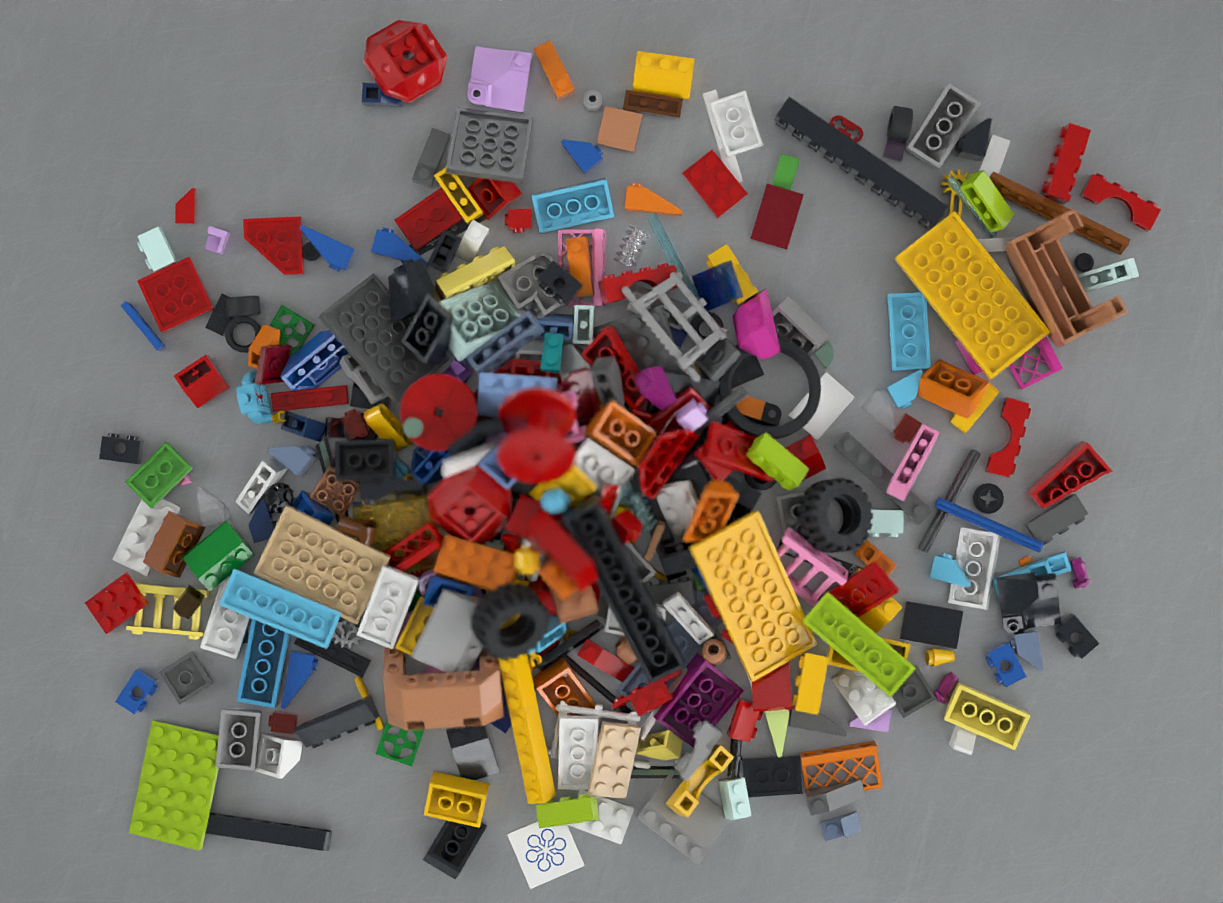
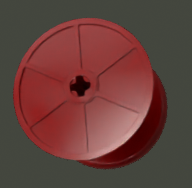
(447, 394)
(536, 443)

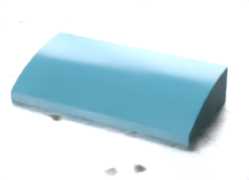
(572, 205)

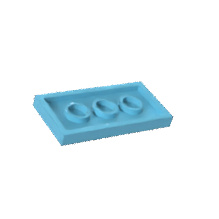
(908, 331)

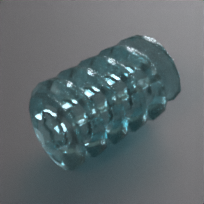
(641, 510)

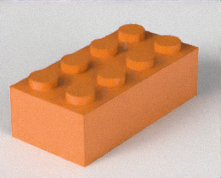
(475, 564)

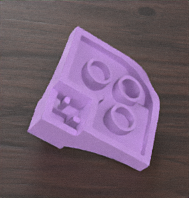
(500, 78)

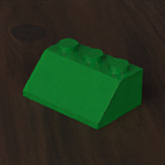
(218, 555)

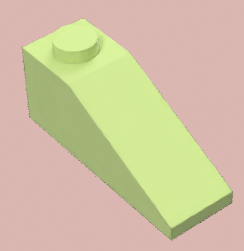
(777, 725)

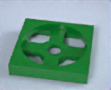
(292, 324)
(397, 748)

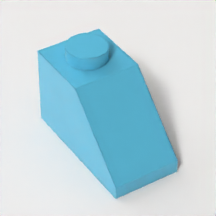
(905, 390)
(949, 571)

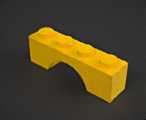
(687, 794)

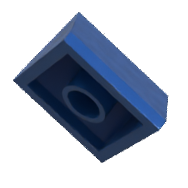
(437, 585)

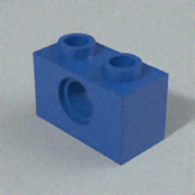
(1013, 673)
(127, 697)

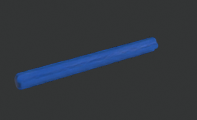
(989, 524)

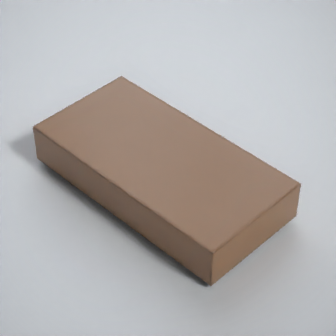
(654, 540)

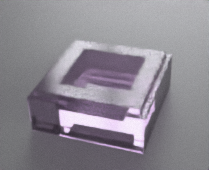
(894, 150)

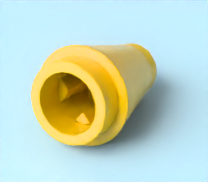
(939, 656)

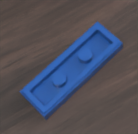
(143, 326)

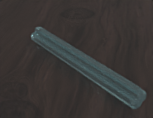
(669, 250)

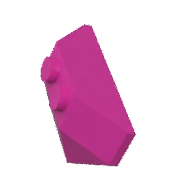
(756, 326)

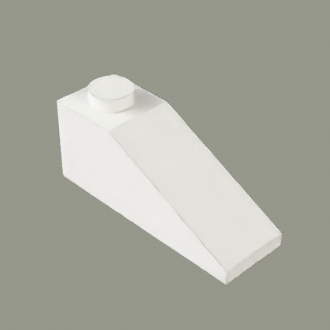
(267, 474)

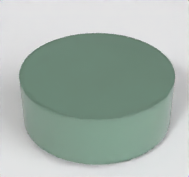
(413, 427)

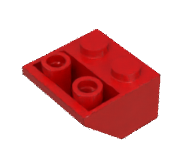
(201, 381)

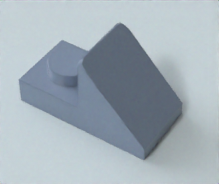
(841, 826)

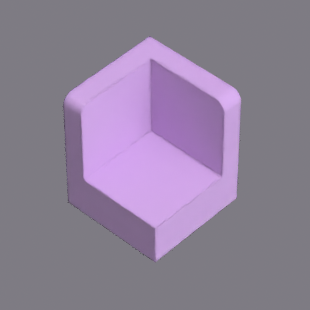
(216, 240)

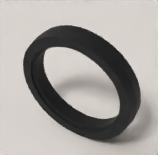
(781, 431)

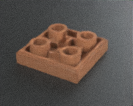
(619, 129)
(334, 494)

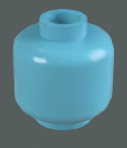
(555, 501)

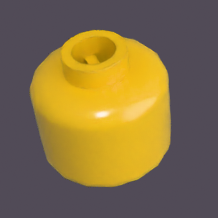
(527, 560)

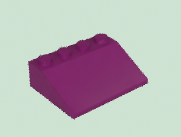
(700, 696)

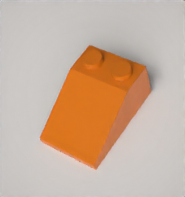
(561, 683)

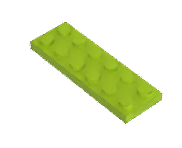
(858, 644)

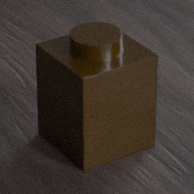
(188, 602)

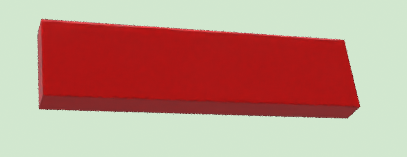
(310, 398)

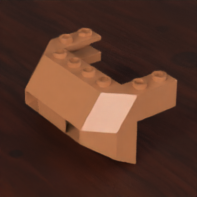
(1053, 284)
(442, 698)

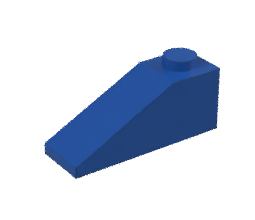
(392, 246)
(331, 250)
(299, 670)

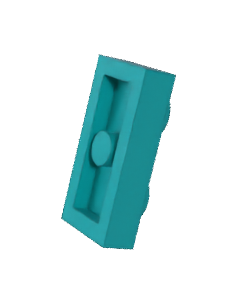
(552, 352)

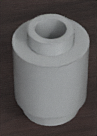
(592, 106)

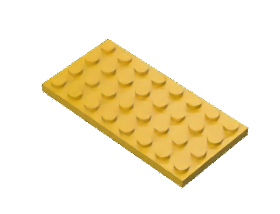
(972, 295)
(753, 595)

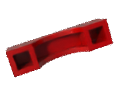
(1142, 213)
(612, 286)
(1014, 414)

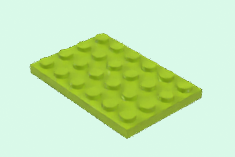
(176, 785)

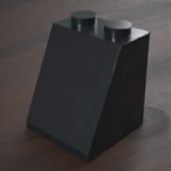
(408, 289)
(746, 497)

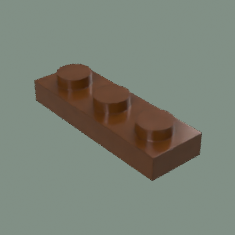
(652, 104)

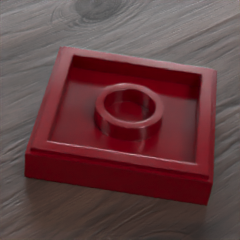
(272, 363)

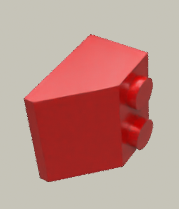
(493, 195)
(807, 453)
(743, 721)

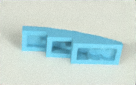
(1053, 564)

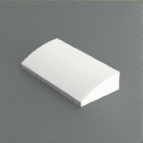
(978, 557)

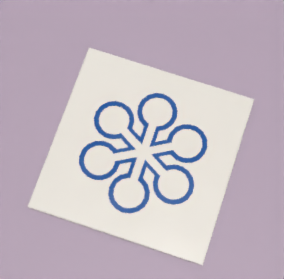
(545, 852)

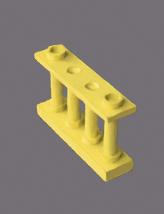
(160, 592)

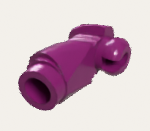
(1080, 572)
(945, 688)

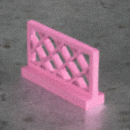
(598, 261)

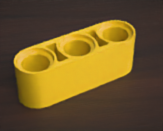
(965, 424)
(387, 426)

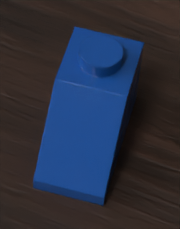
(583, 154)

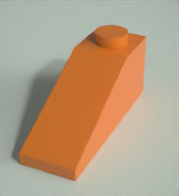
(554, 70)
(644, 200)
(580, 264)

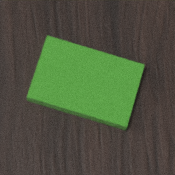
(158, 475)

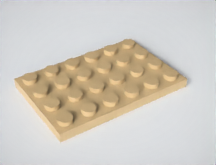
(321, 564)

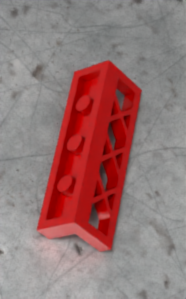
(418, 553)

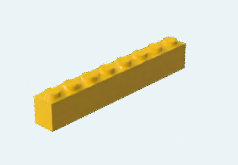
(527, 729)

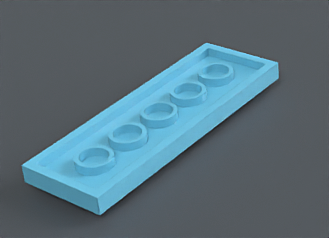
(280, 608)

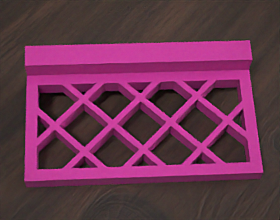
(1050, 358)

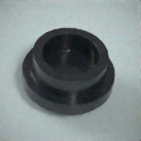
(1084, 262)

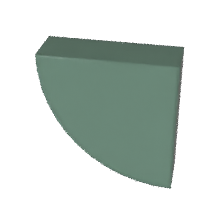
(825, 354)

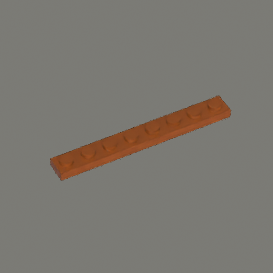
(1050, 210)

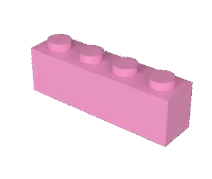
(913, 462)

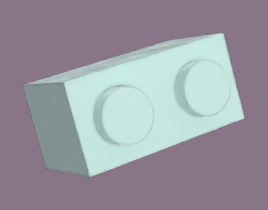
(156, 249)
(583, 325)
(886, 522)
(734, 798)

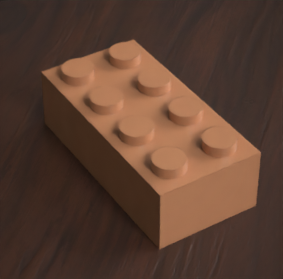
(576, 605)

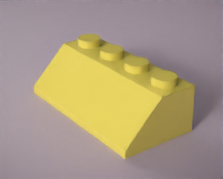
(479, 272)
(986, 715)

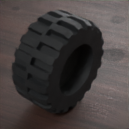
(855, 510)
(497, 608)

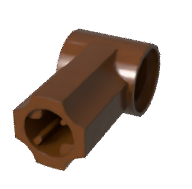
(362, 530)

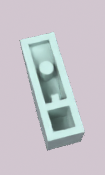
(1108, 275)

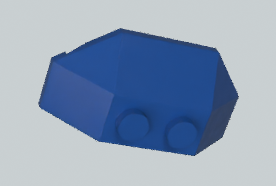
(314, 362)
(427, 465)

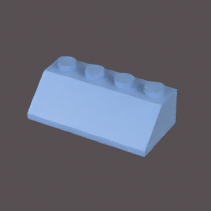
(497, 387)

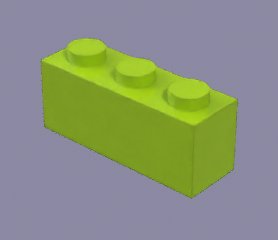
(987, 201)
(777, 462)
(567, 811)

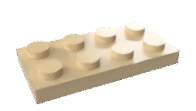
(614, 760)

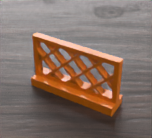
(842, 754)

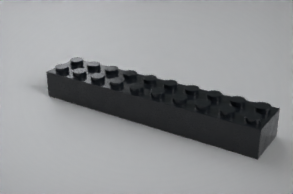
(861, 163)
(624, 589)

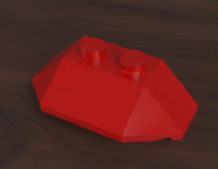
(664, 459)

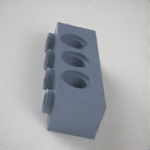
(505, 343)

